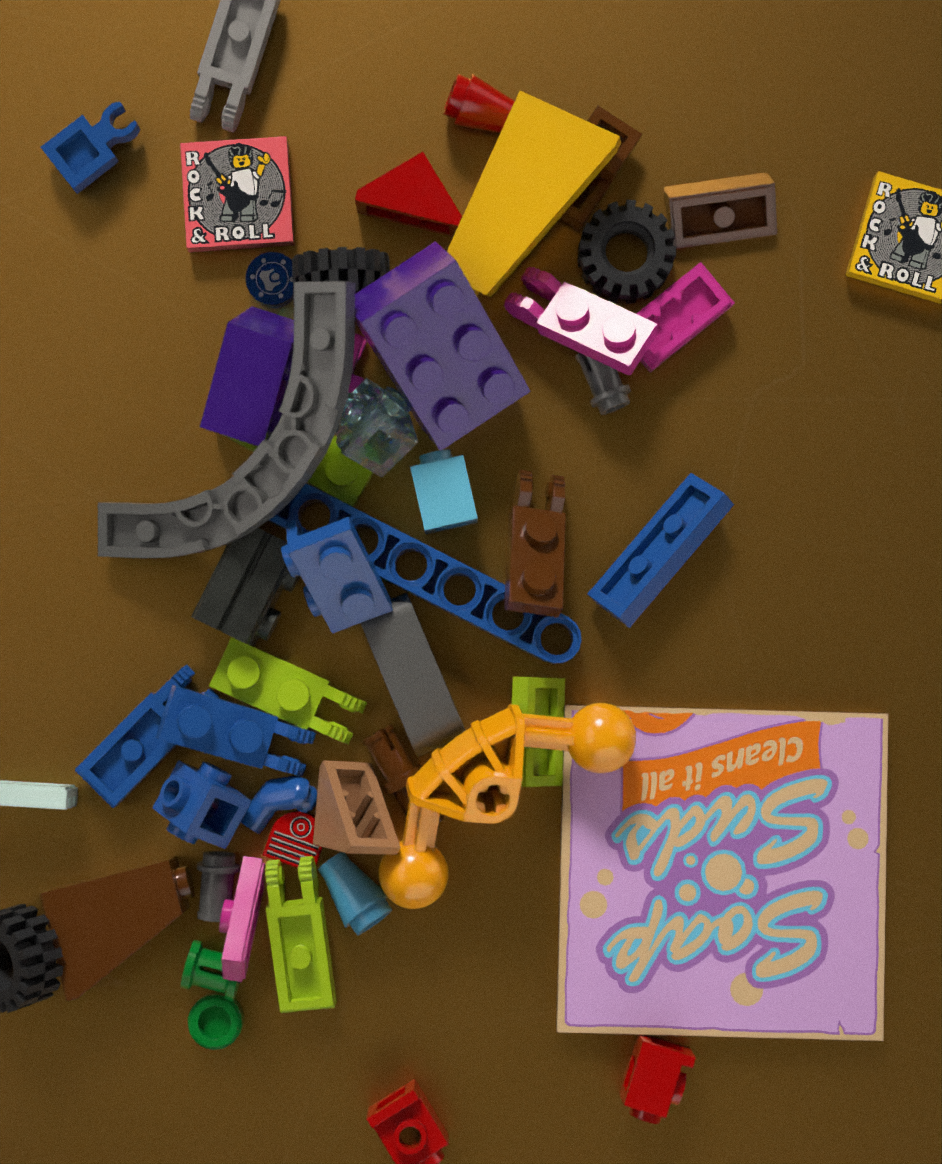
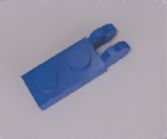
(228, 730)
(132, 746)

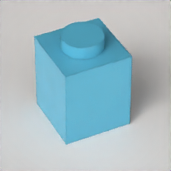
(443, 491)

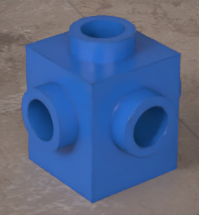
(201, 804)

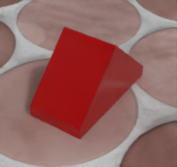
(410, 197)

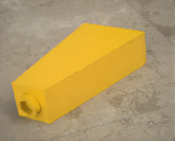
(526, 187)

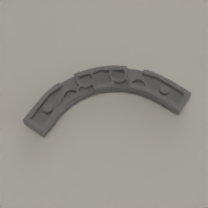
(278, 466)

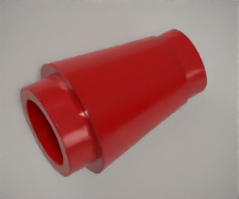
(477, 104)

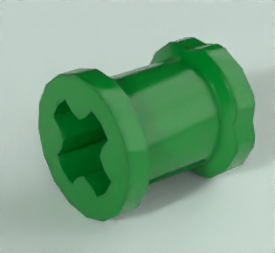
(195, 974)

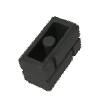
(246, 588)

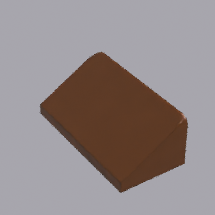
(721, 210)

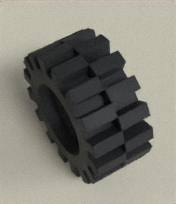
(630, 220)
(341, 265)
(26, 958)

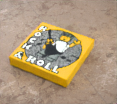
(900, 238)

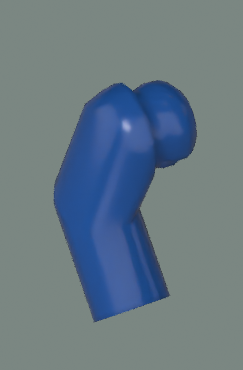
(279, 795)

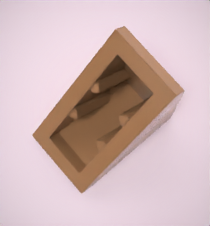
(352, 810)

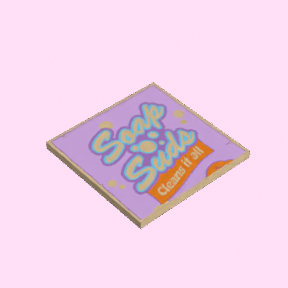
(727, 878)

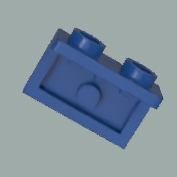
(336, 574)

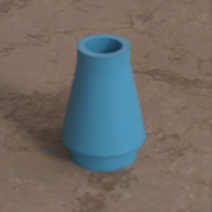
(354, 893)

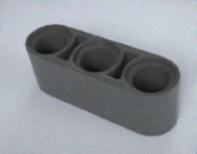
(413, 677)

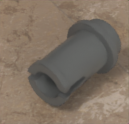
(604, 384)
(216, 883)

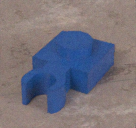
(84, 151)

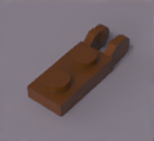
(536, 549)

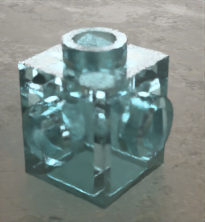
(376, 427)

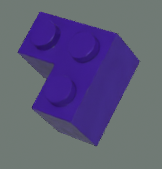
(250, 376)

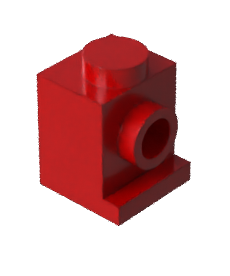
(655, 1077)
(405, 1109)

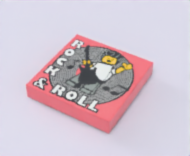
(237, 194)

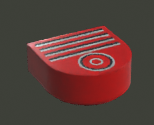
(292, 838)

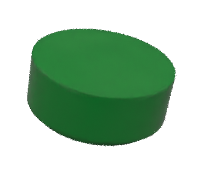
(215, 1021)

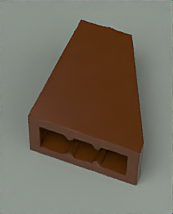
(112, 917)

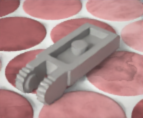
(233, 56)

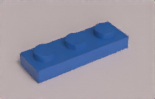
(660, 549)

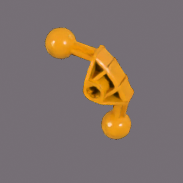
(481, 780)

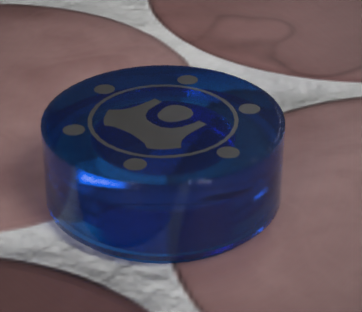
(270, 280)

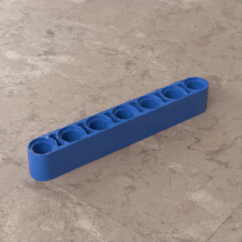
(439, 570)

